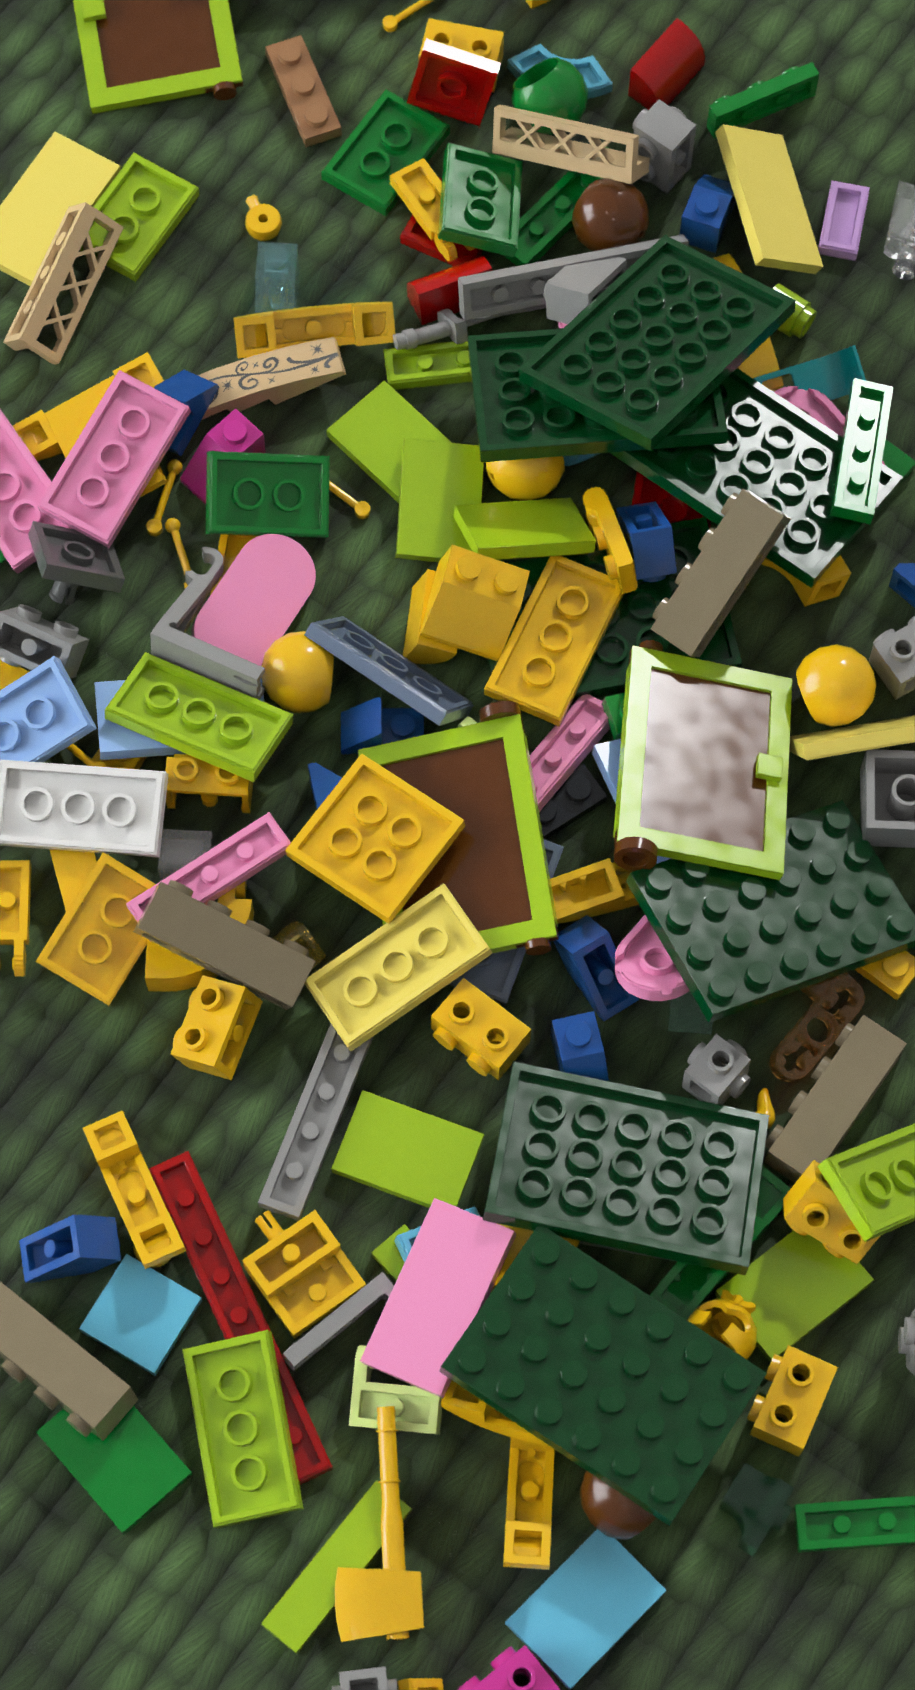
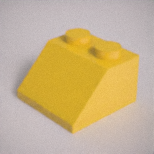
(474, 602)

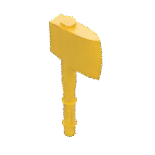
(386, 1598)

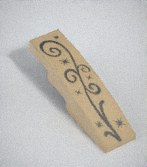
(274, 375)

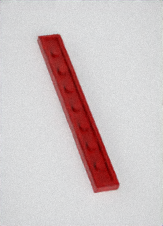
(230, 1292)

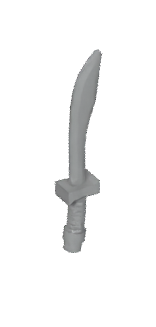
(447, 325)

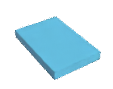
(585, 1607)

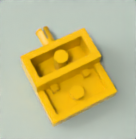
(302, 1271)

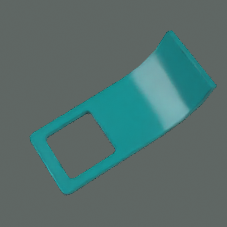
(827, 374)

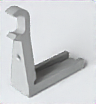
(175, 646)
(338, 1321)

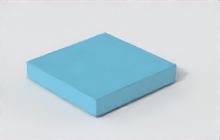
(140, 1314)

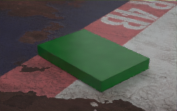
(381, 144)
(480, 200)
(267, 494)
(124, 1472)

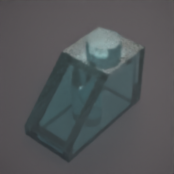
(276, 276)

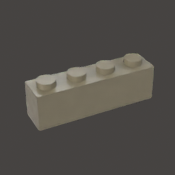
(719, 573)
(225, 945)
(835, 1100)
(60, 1369)

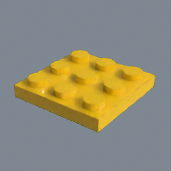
(375, 838)

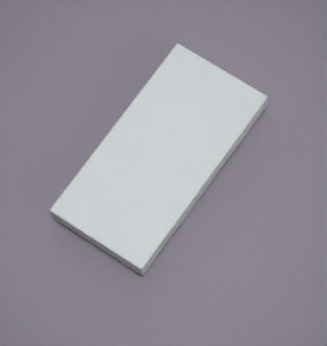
(82, 808)

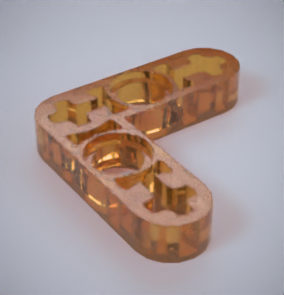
(823, 995)

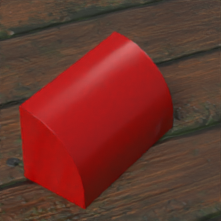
(666, 66)
(440, 289)

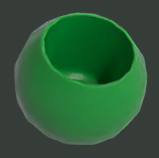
(551, 89)

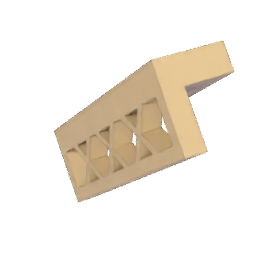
(566, 153)
(51, 275)

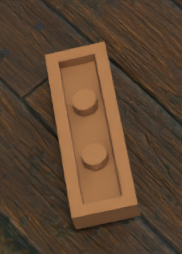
(303, 91)

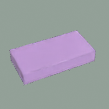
(843, 220)

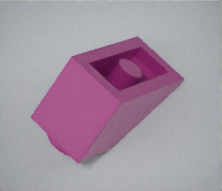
(231, 434)

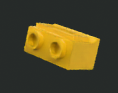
(196, 776)

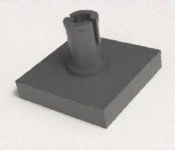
(74, 561)

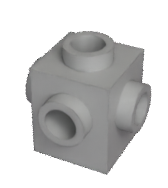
(717, 1071)

